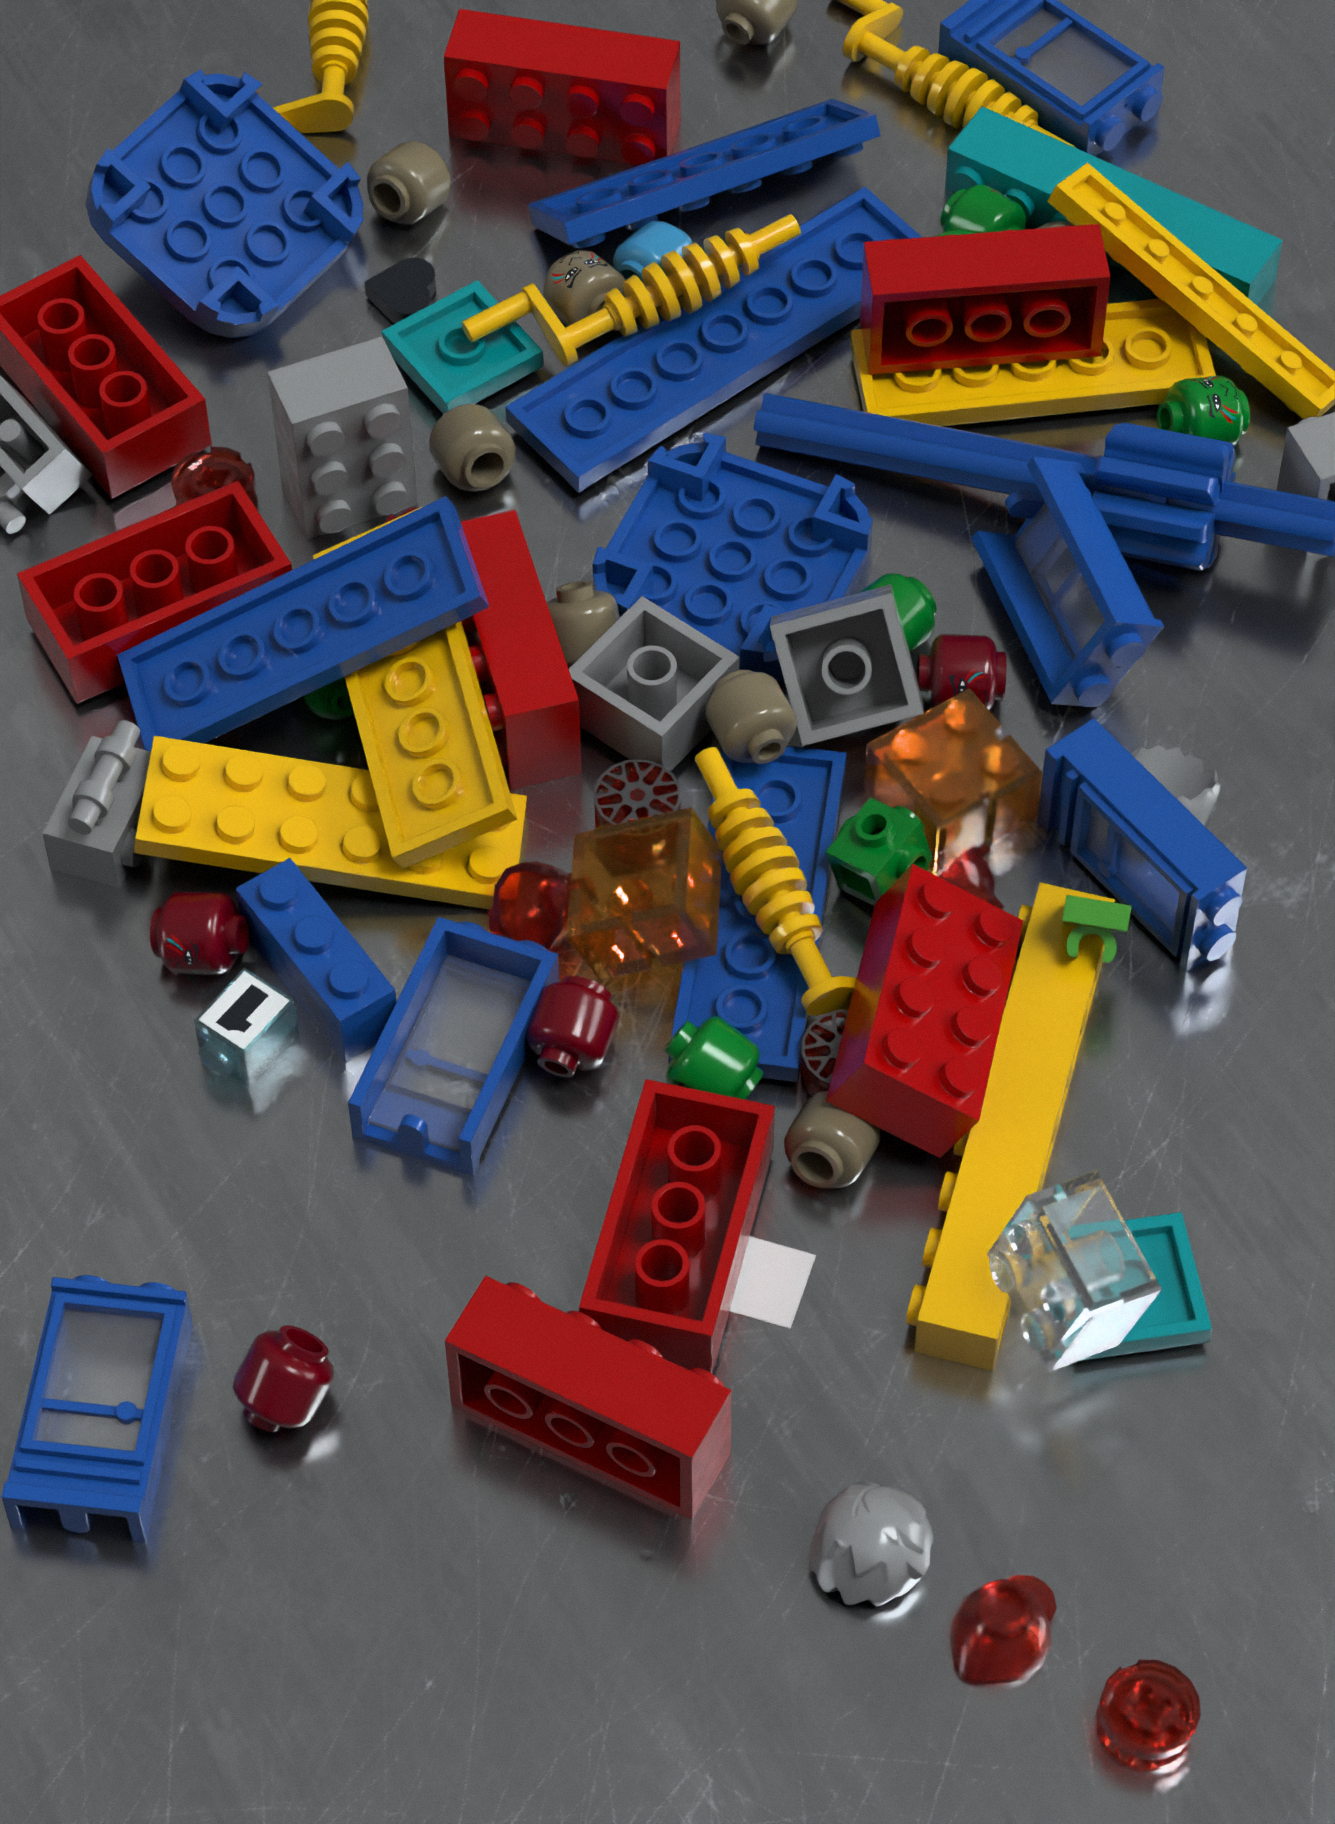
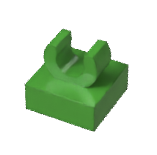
(1095, 918)

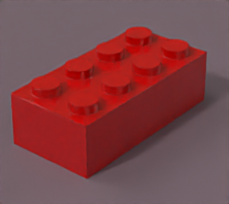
(562, 88)
(984, 298)
(99, 377)
(146, 582)
(520, 659)
(925, 1011)
(680, 1221)
(589, 1395)

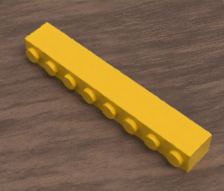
(1011, 1146)

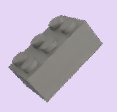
(343, 437)

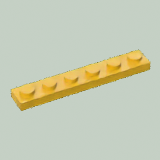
(1198, 292)

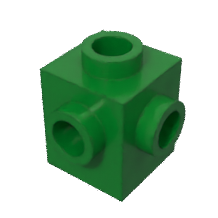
(877, 849)

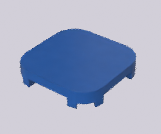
(224, 205)
(734, 546)

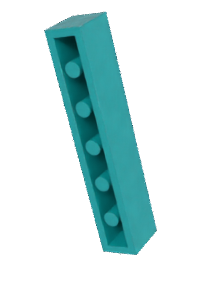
(1031, 164)

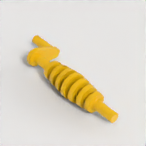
(336, 44)
(945, 86)
(685, 281)
(771, 883)

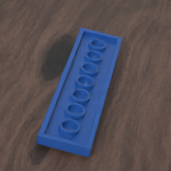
(675, 372)

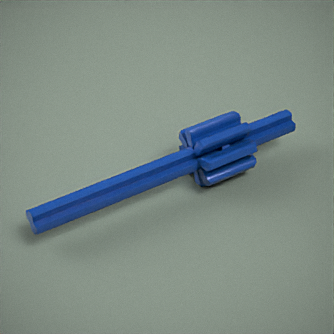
(1156, 488)

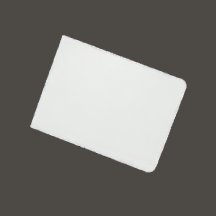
(771, 1282)

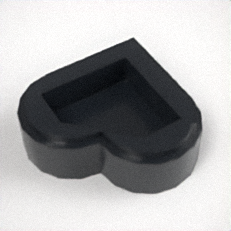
(402, 288)

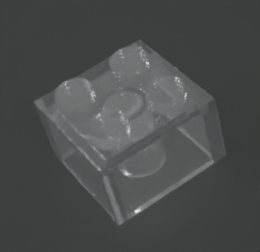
(1072, 1271)

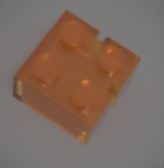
(944, 771)
(645, 894)

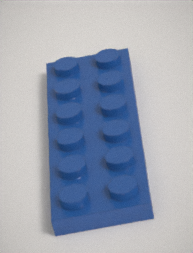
(694, 174)
(305, 628)
(747, 977)

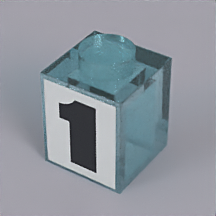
(246, 1028)

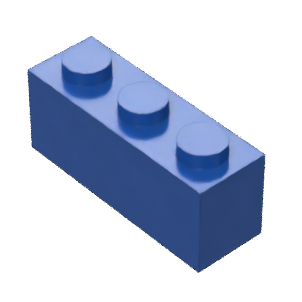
(317, 958)

